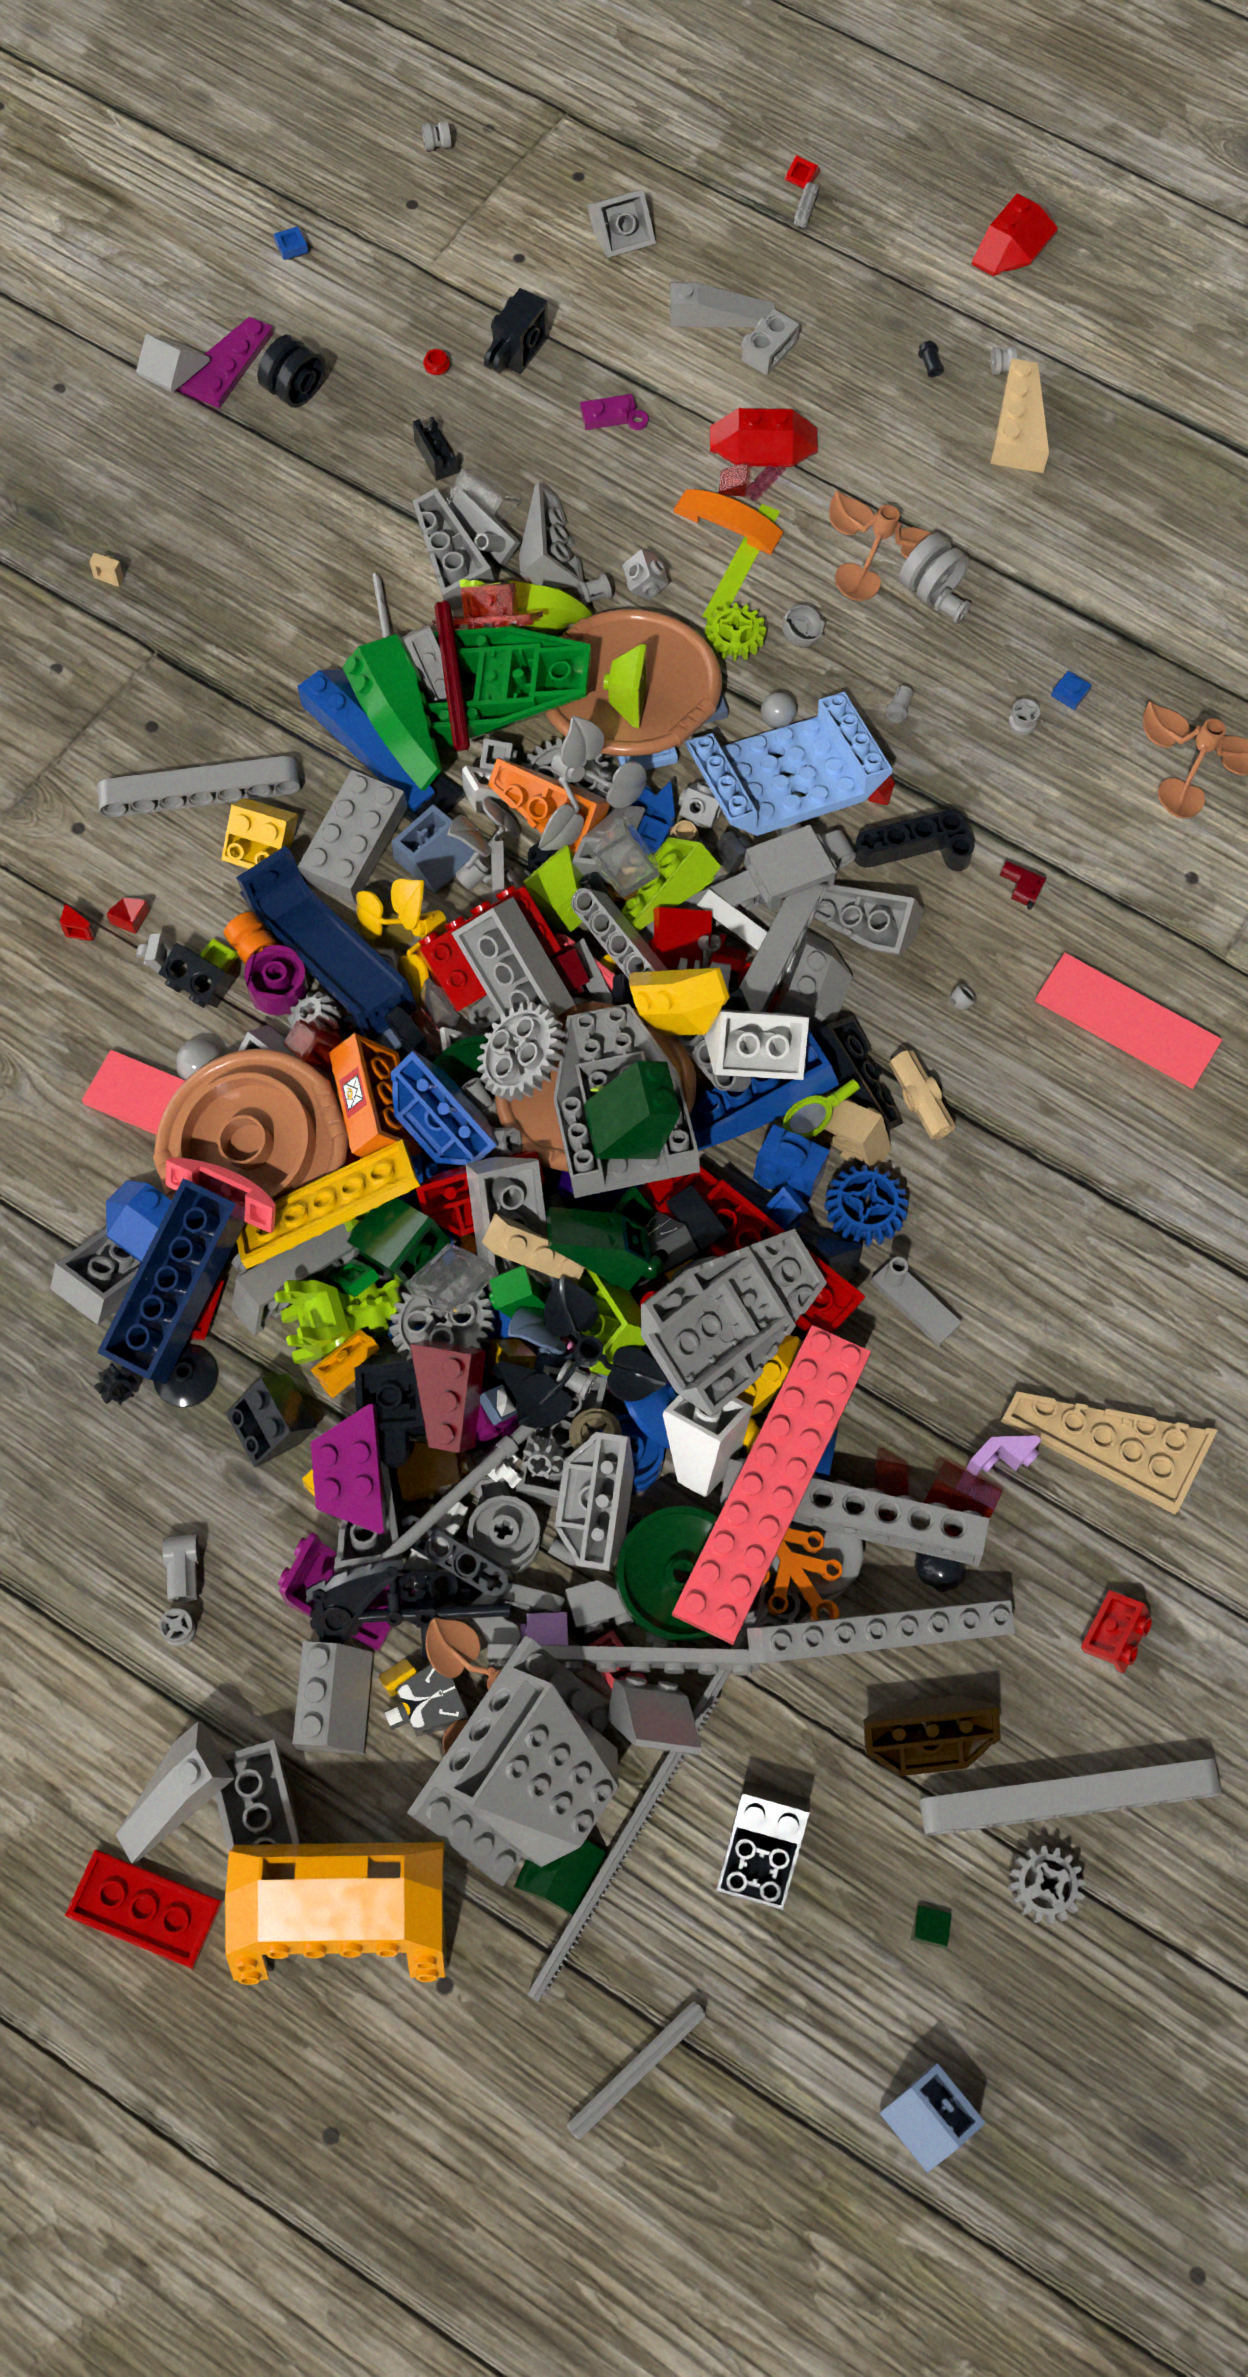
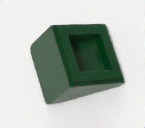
(931, 1927)

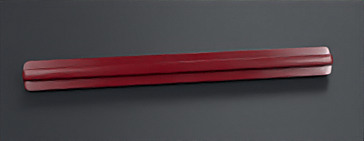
(452, 676)

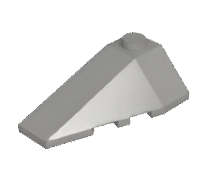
(708, 306)
(546, 547)

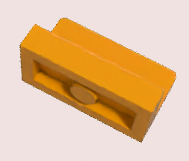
(338, 1368)

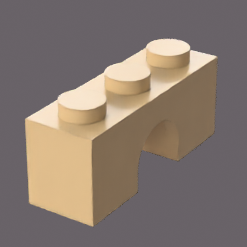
(523, 1246)

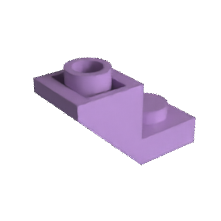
(1011, 1449)

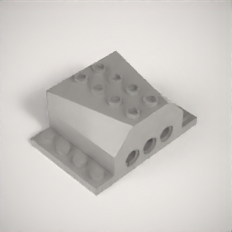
(523, 1770)

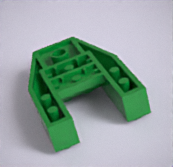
(516, 678)

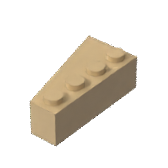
(1021, 427)

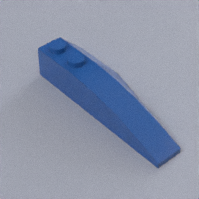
(335, 706)
(729, 1114)

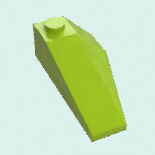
(683, 870)

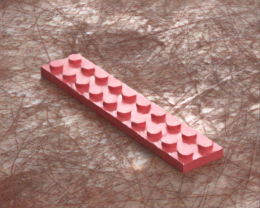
(771, 1485)

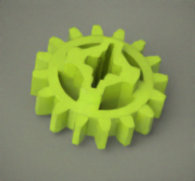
(735, 631)

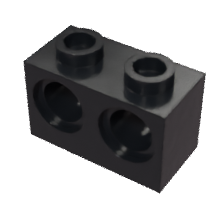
(197, 973)

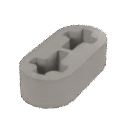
(482, 1008)
(533, 1600)

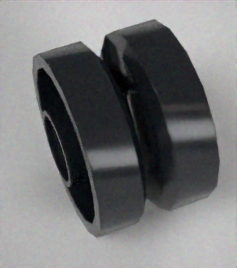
(291, 370)

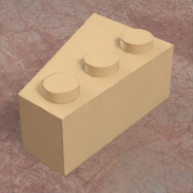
(857, 1133)

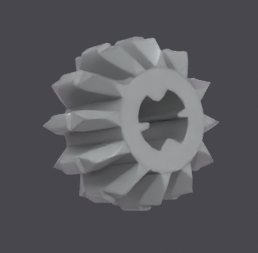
(316, 1010)

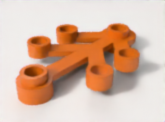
(792, 1566)

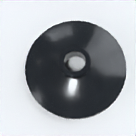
(195, 1386)

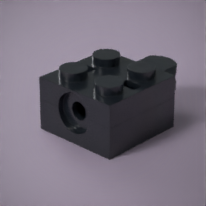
(518, 332)
(397, 1407)

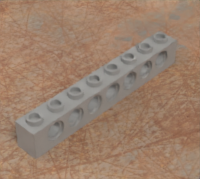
(868, 1525)
(879, 1631)

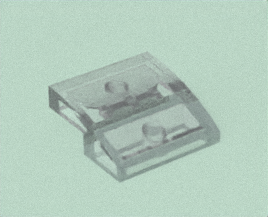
(451, 1278)

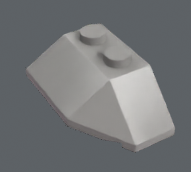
(814, 983)
(596, 1500)

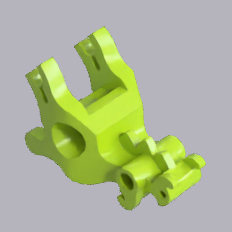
(332, 1317)

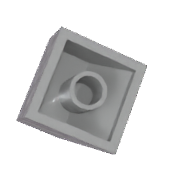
(622, 223)

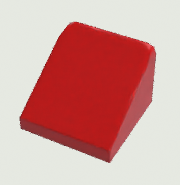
(802, 172)
(883, 793)
(75, 925)

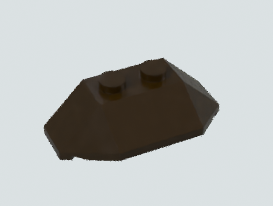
(931, 1734)

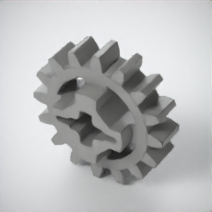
(1053, 1898)

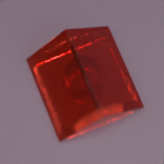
(962, 1492)

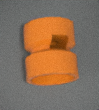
(248, 935)

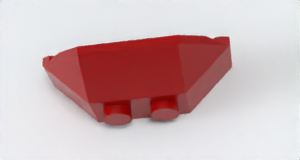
(1015, 236)
(764, 437)
(447, 1197)

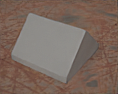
(168, 362)

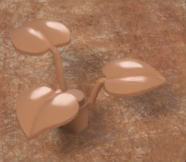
(851, 516)
(1167, 727)
(449, 1649)

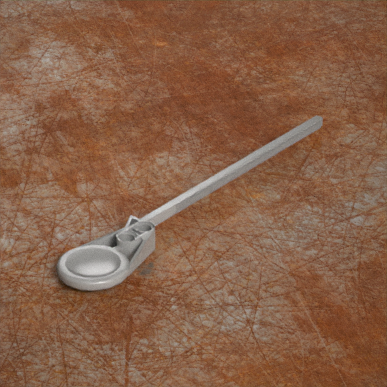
(836, 1546)

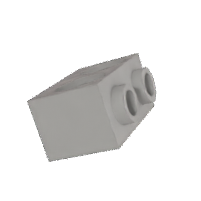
(770, 341)

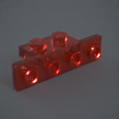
(492, 605)

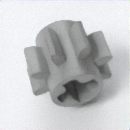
(543, 1457)

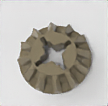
(595, 1420)

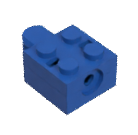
(791, 1161)

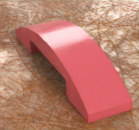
(228, 1184)

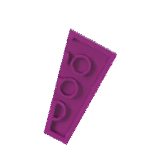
(228, 362)

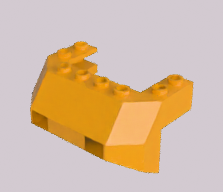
(335, 1903)

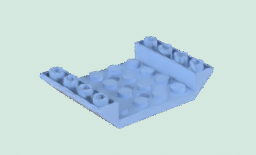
(828, 754)

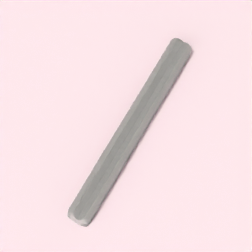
(636, 2070)

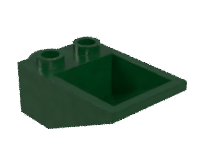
(603, 1244)

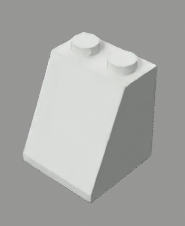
(704, 1443)

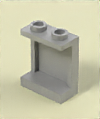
(789, 865)

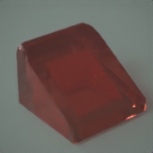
(734, 480)

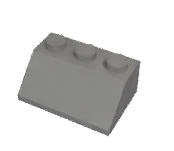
(332, 1698)

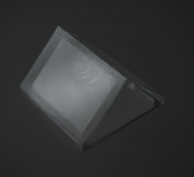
(486, 491)
(625, 857)

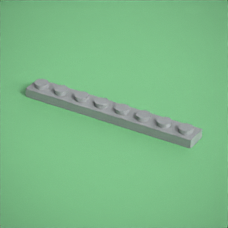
(637, 1658)

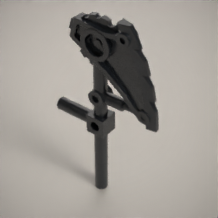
(346, 1594)

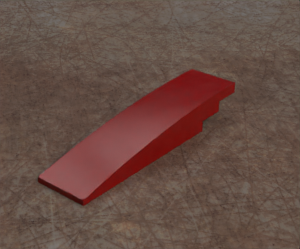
(748, 1226)

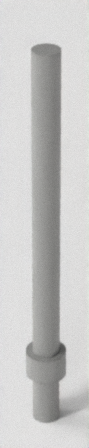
(504, 1449)

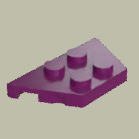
(350, 1471)

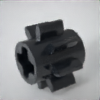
(115, 1384)

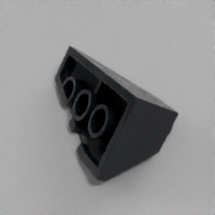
(848, 1055)

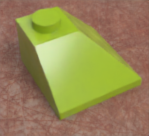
(628, 684)
(554, 887)

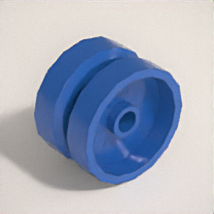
(645, 1452)

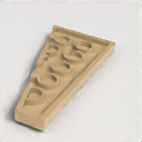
(1127, 1448)

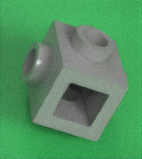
(645, 574)
(699, 805)

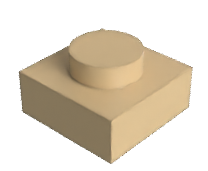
(106, 569)

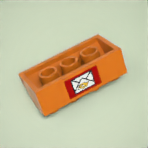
(365, 1095)

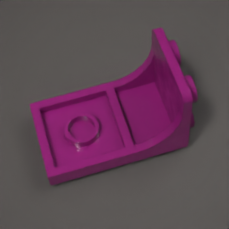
(314, 1563)

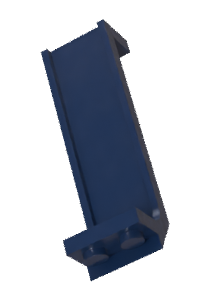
(324, 943)

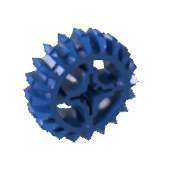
(840, 1197)

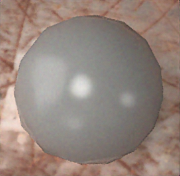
(778, 710)

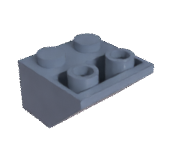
(428, 850)
(932, 2117)

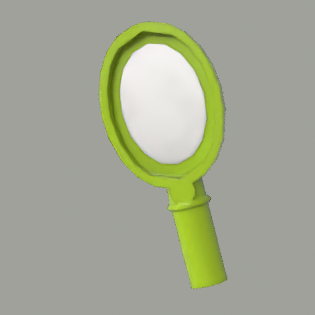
(815, 1112)

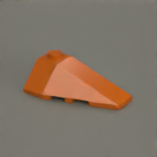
(540, 795)

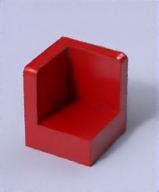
(729, 956)

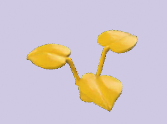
(407, 902)

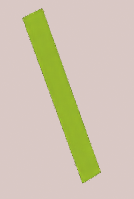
(737, 569)

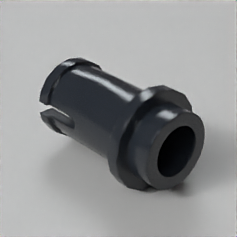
(928, 352)

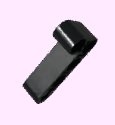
(875, 847)

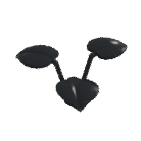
(632, 1374)

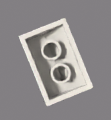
(758, 1044)

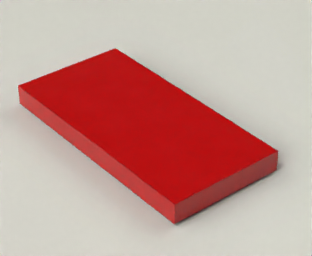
(143, 1909)

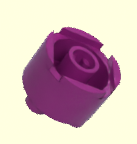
(275, 980)

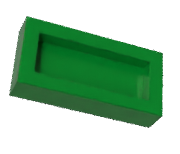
(354, 1277)

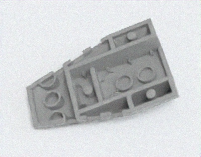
(728, 1317)

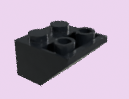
(271, 1418)

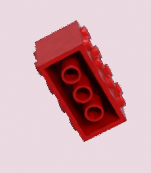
(449, 965)

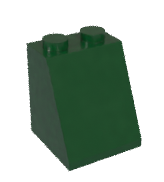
(633, 1113)
(398, 1239)

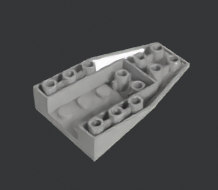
(596, 1052)

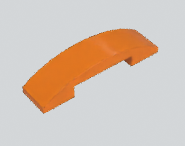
(730, 514)

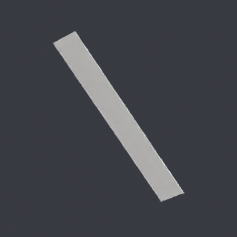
(734, 920)

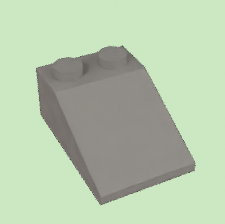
(95, 1277)
(653, 1715)

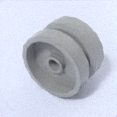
(933, 568)
(510, 1517)

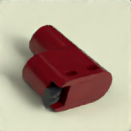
(1028, 883)

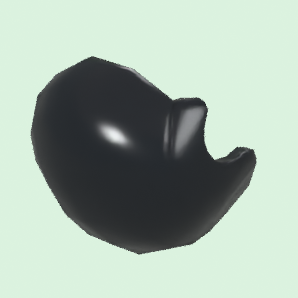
(939, 1572)

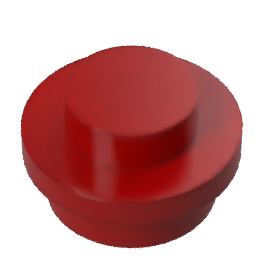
(436, 362)

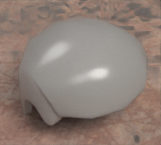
(802, 626)
(195, 1055)

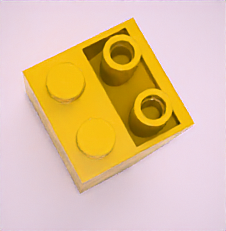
(256, 832)

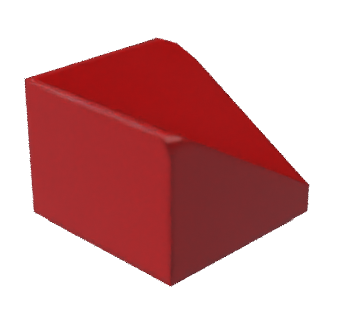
(128, 914)

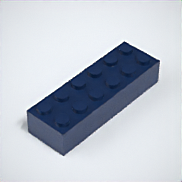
(173, 1282)

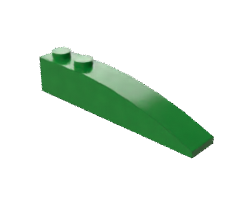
(390, 696)

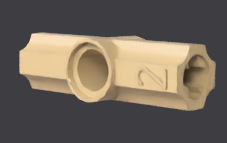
(922, 1095)

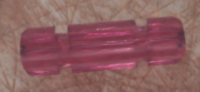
(763, 481)

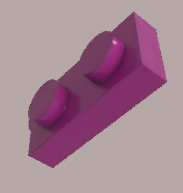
(612, 412)

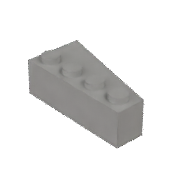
(308, 1261)

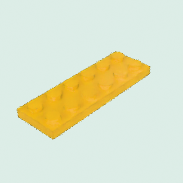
(331, 1202)

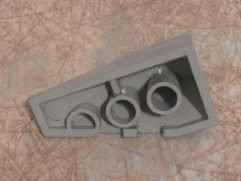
(871, 918)
(179, 1787)

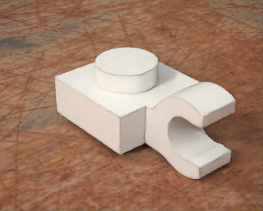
(506, 1470)

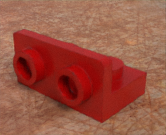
(1118, 1630)

